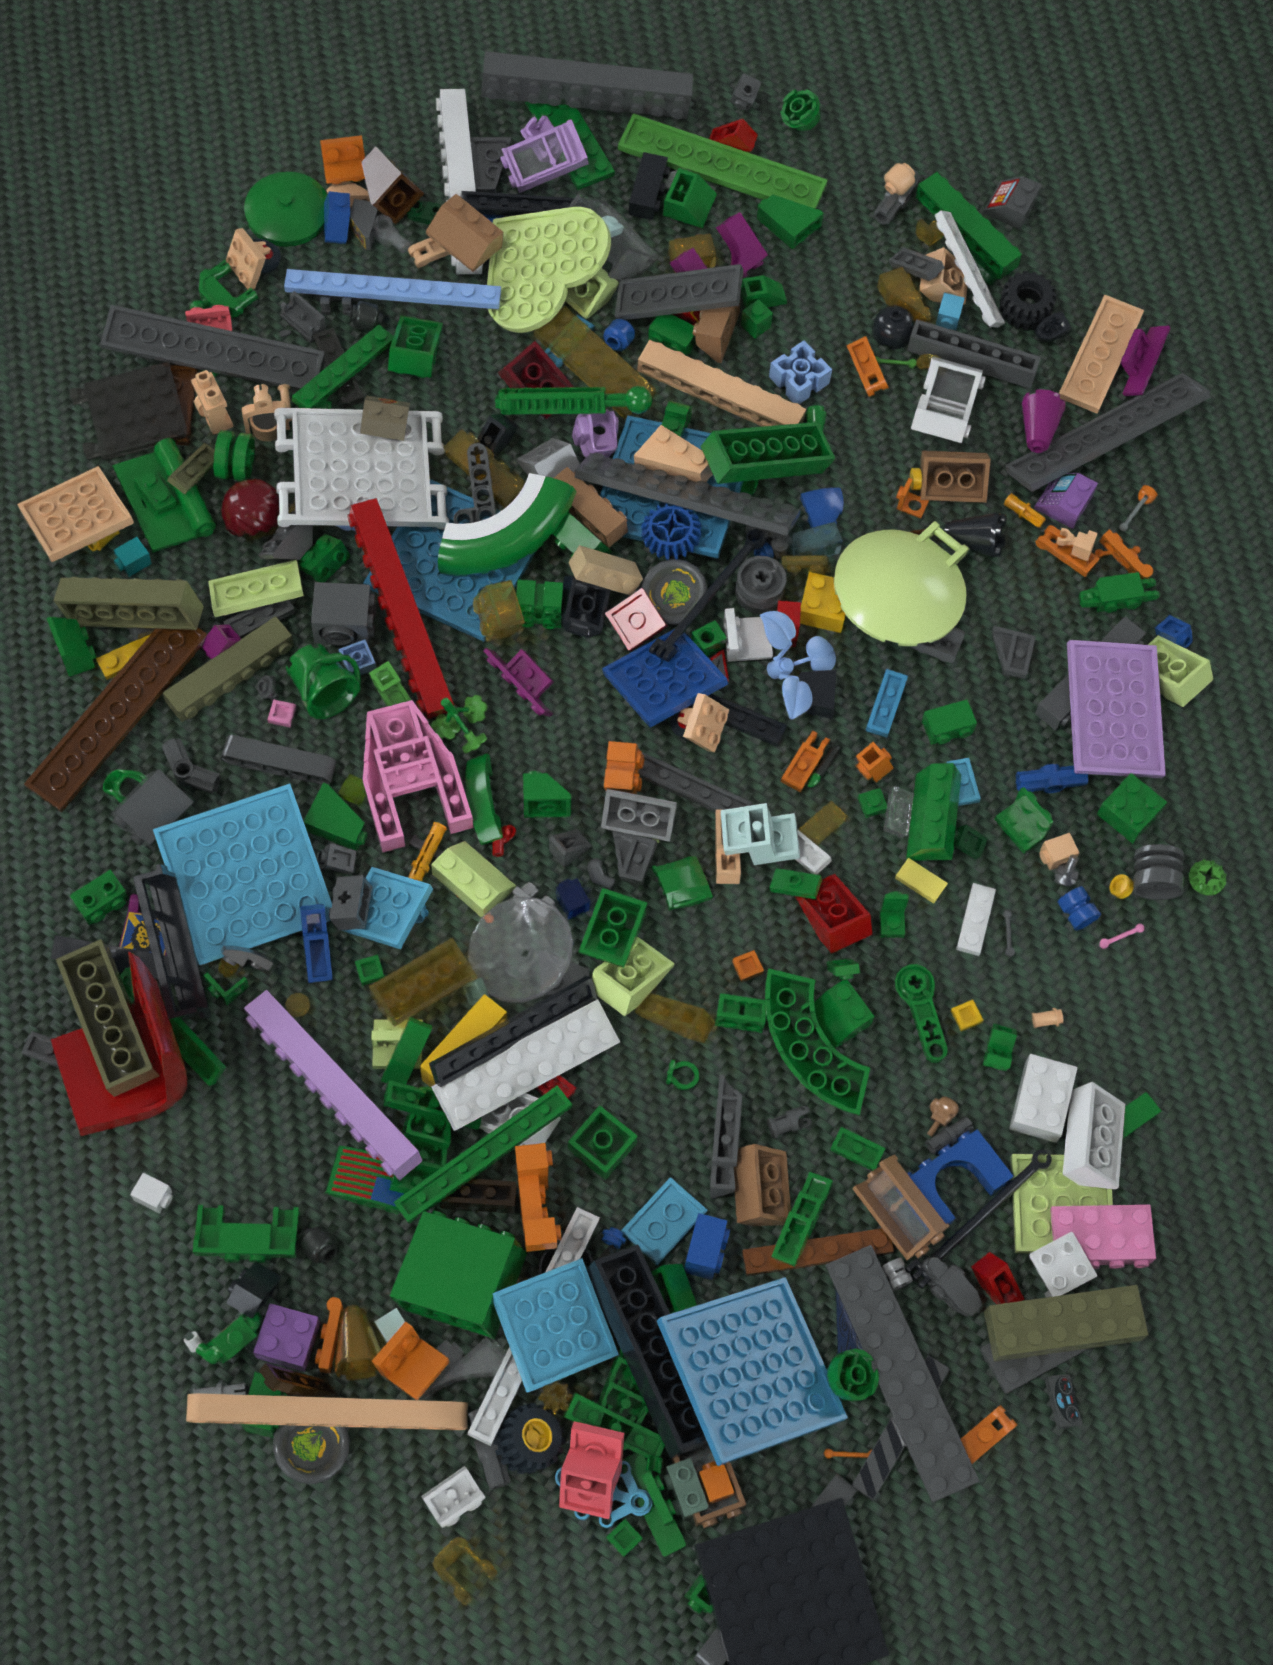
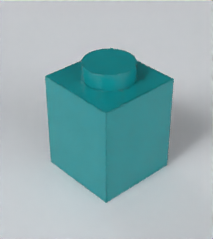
(132, 557)

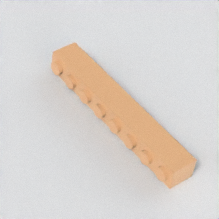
(717, 387)

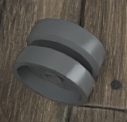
(760, 584)

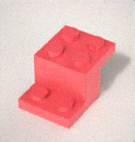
(591, 1470)

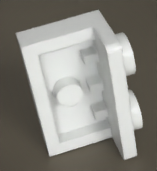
(453, 1497)

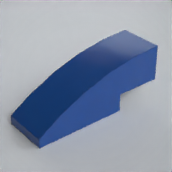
(316, 943)

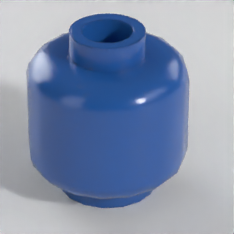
(619, 334)

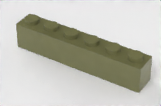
(228, 669)

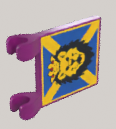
(134, 931)

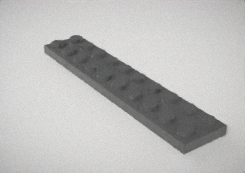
(210, 348)
(1108, 431)
(688, 494)
(902, 1374)

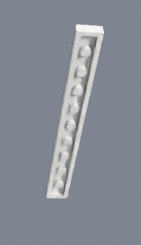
(508, 1377)

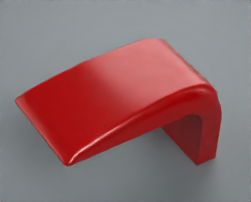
(90, 1101)

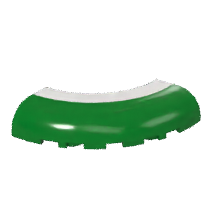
(510, 533)

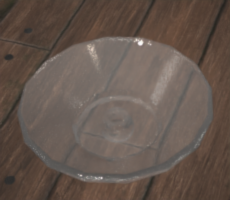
(508, 932)

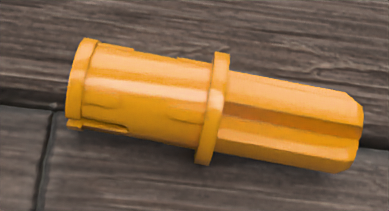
(1024, 510)

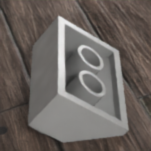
(638, 815)

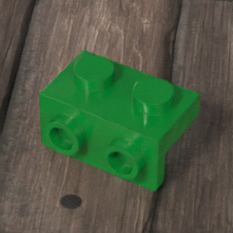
(324, 558)

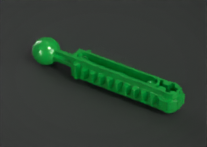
(570, 400)

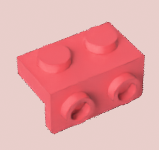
(217, 316)

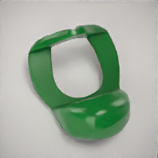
(114, 780)

